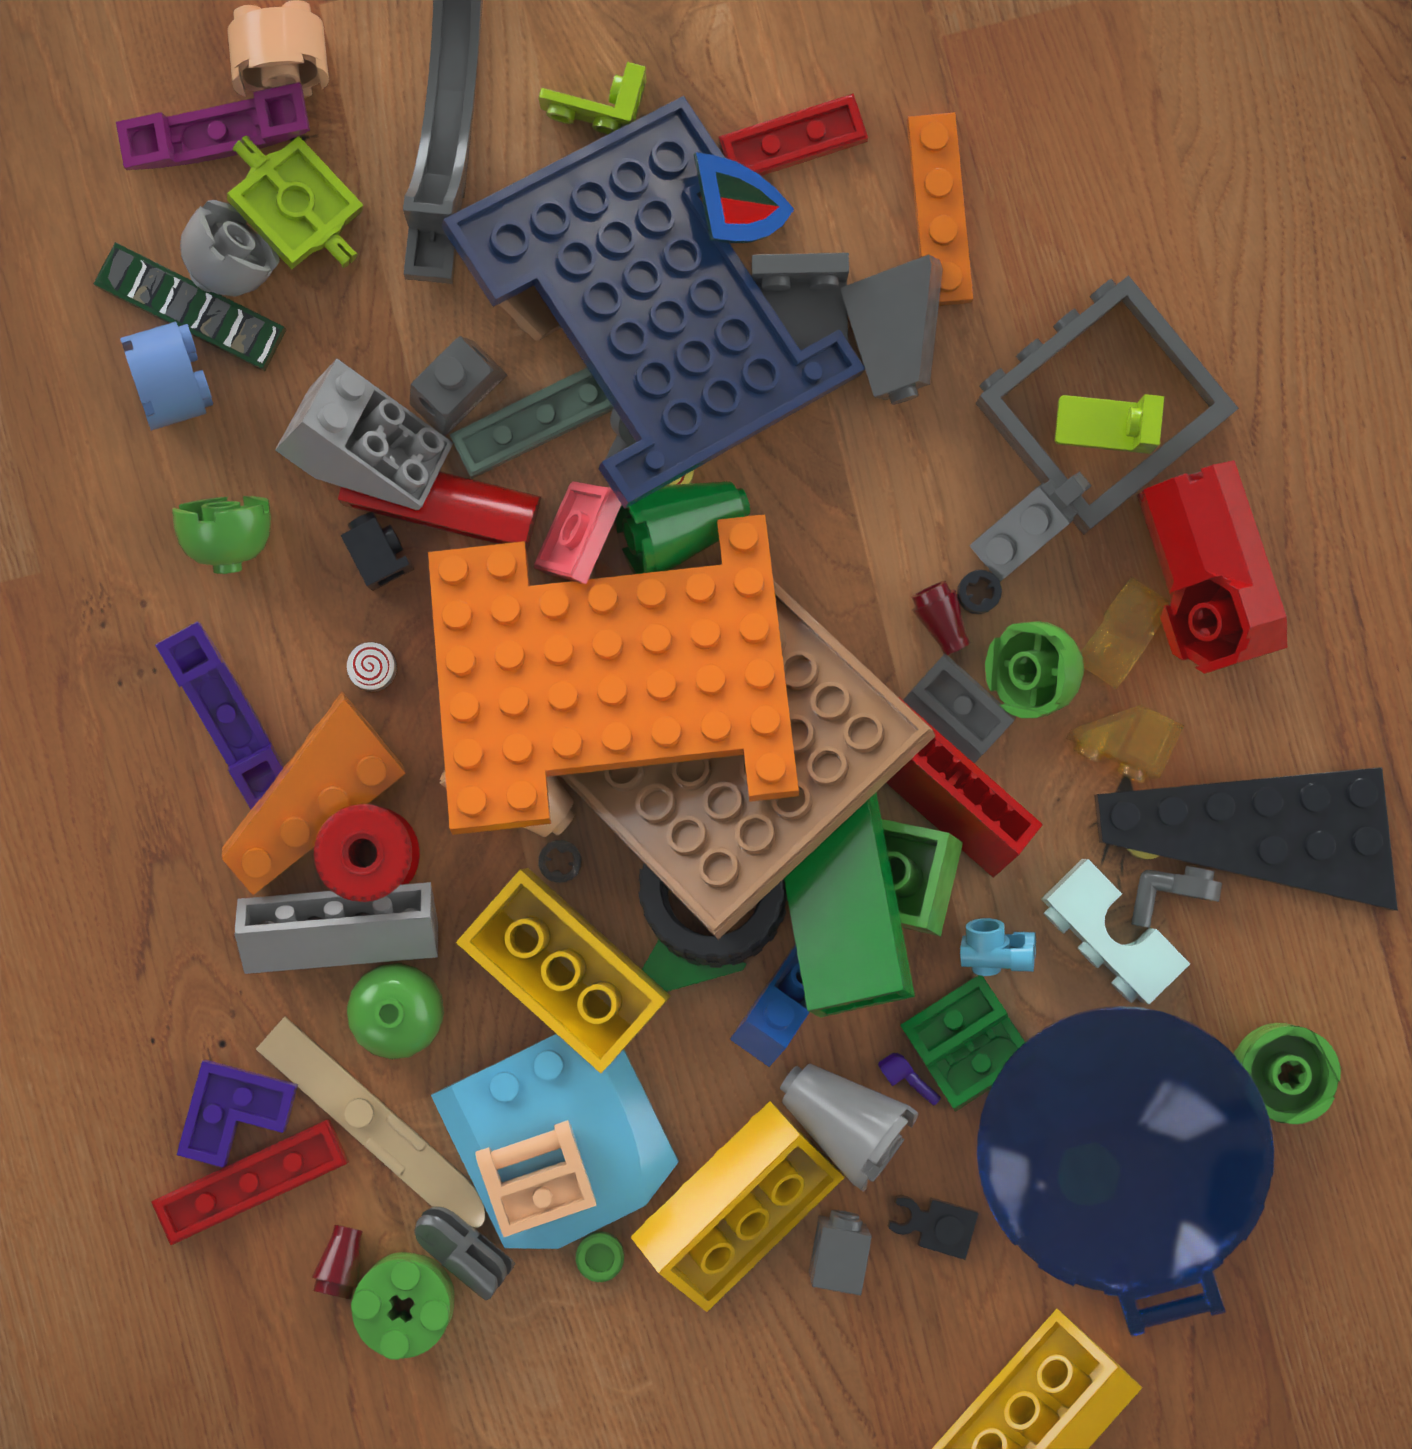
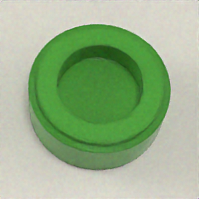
(600, 1256)

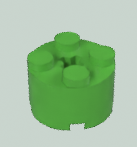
(1311, 1081)
(399, 1333)

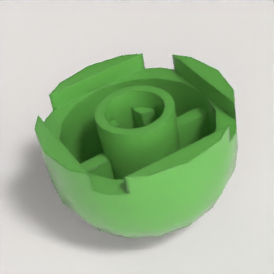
(223, 531)
(1034, 669)
(395, 1011)

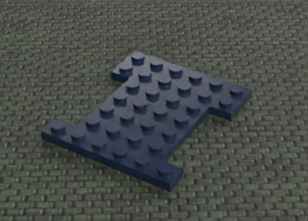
(649, 298)

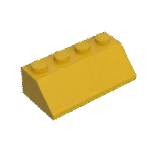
(563, 969)
(737, 1207)
(1048, 1396)

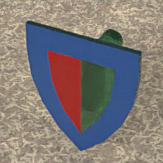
(738, 201)

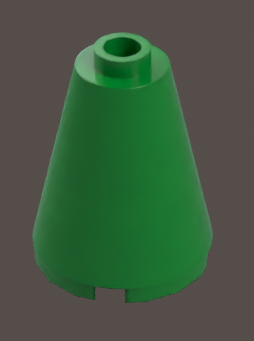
(677, 523)

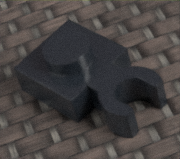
(942, 1226)

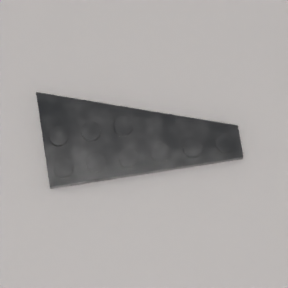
(1288, 830)

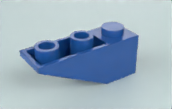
(774, 1014)

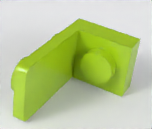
(624, 93)
(1110, 423)

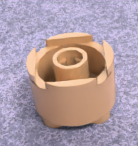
(277, 48)

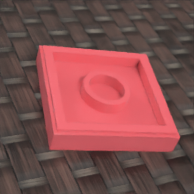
(578, 532)

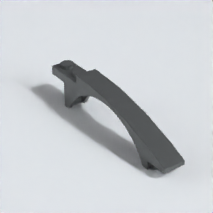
(445, 140)

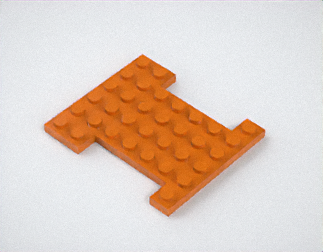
(605, 675)

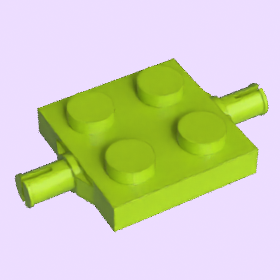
(294, 202)

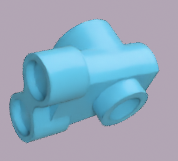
(990, 949)

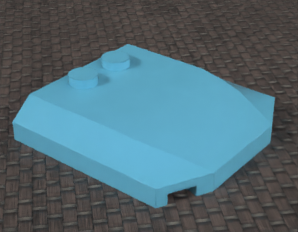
(546, 1085)

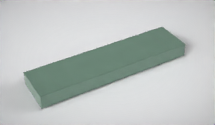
(530, 422)

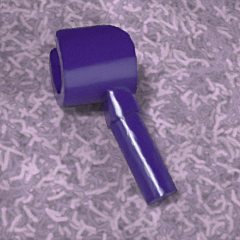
(897, 1068)

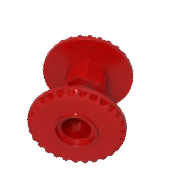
(339, 846)

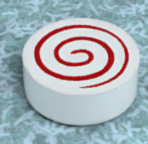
(371, 666)

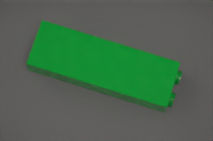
(849, 920)

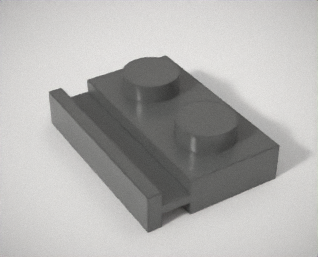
(959, 708)

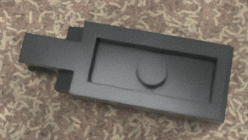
(1029, 525)

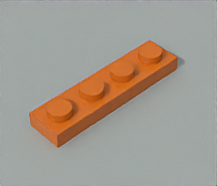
(940, 202)

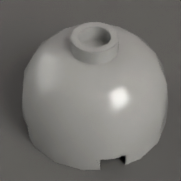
(224, 251)

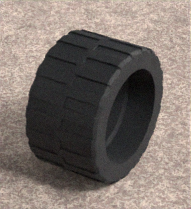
(706, 949)

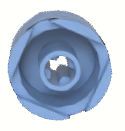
(164, 374)

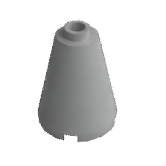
(847, 1120)

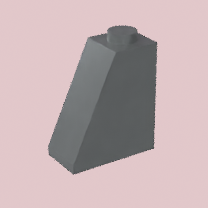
(896, 326)

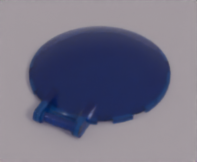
(1127, 1157)

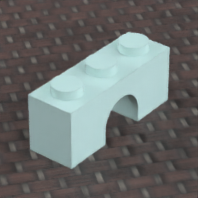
(1081, 905)

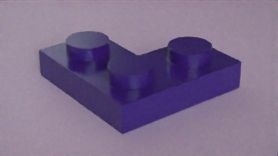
(228, 1096)

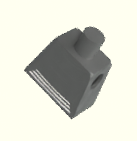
(454, 384)

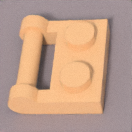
(539, 1194)

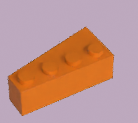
(333, 769)

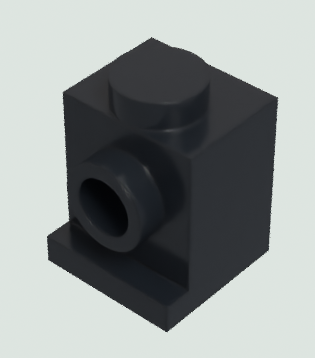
(375, 551)

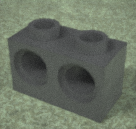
(840, 1253)

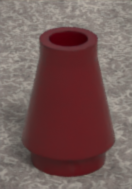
(941, 615)
(339, 1264)

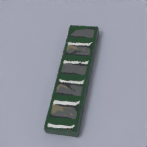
(180, 300)

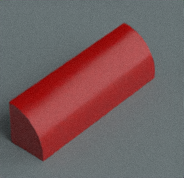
(462, 508)
(965, 803)

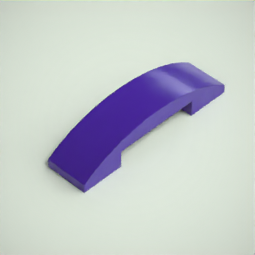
(223, 710)

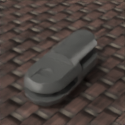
(463, 1251)

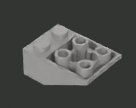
(363, 440)

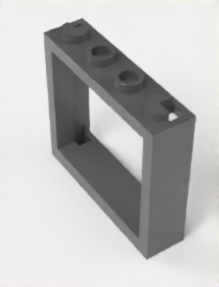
(1067, 330)

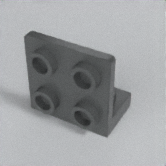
(805, 292)

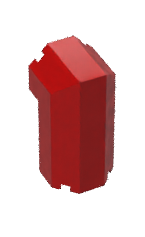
(1214, 568)

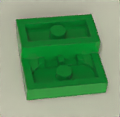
(964, 1040)

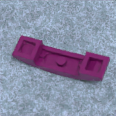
(212, 132)

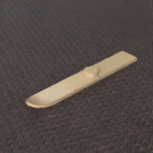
(371, 1122)

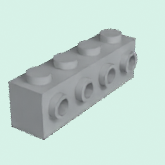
(335, 931)

